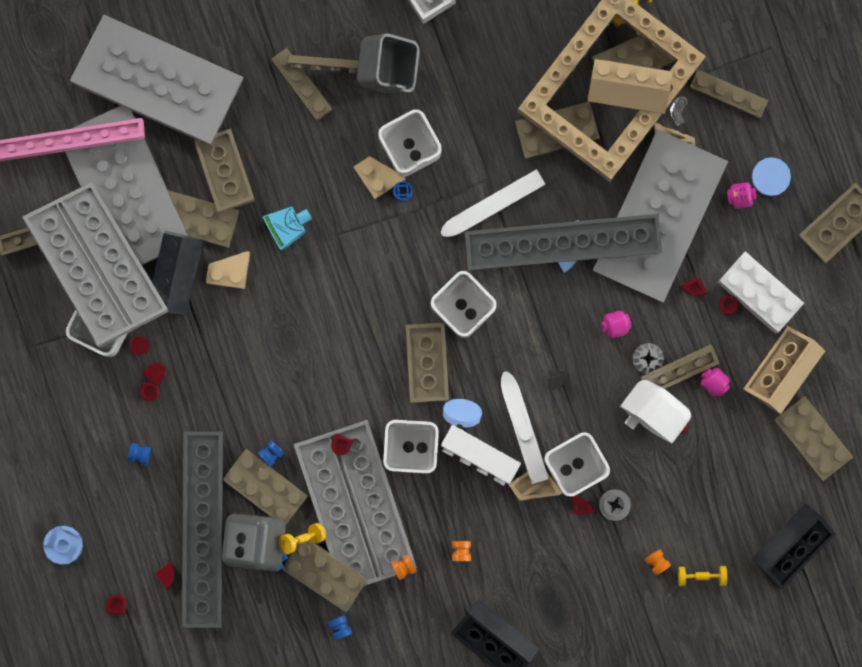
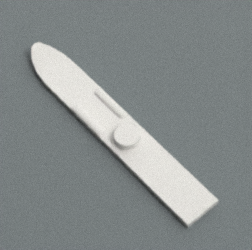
(492, 204)
(523, 429)

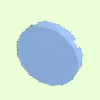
(771, 176)
(462, 412)
(63, 545)

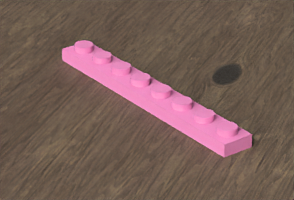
(72, 139)

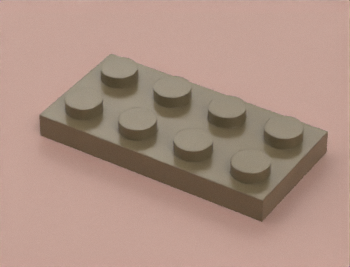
(636, 52)
(536, 142)
(225, 172)
(203, 221)
(835, 225)
(427, 362)
(813, 438)
(265, 487)
(325, 574)

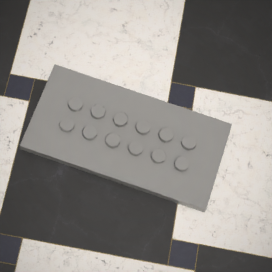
(156, 80)
(678, 186)
(129, 187)
(95, 264)
(354, 502)

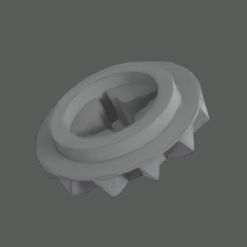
(641, 351)
(623, 501)

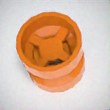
(461, 551)
(658, 562)
(403, 567)

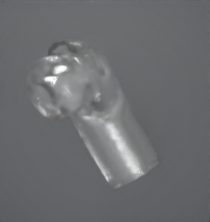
(676, 109)

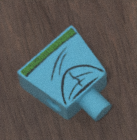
(286, 226)

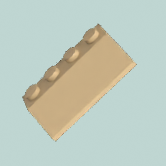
(630, 86)
(784, 369)

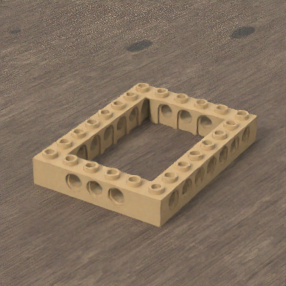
(537, 112)

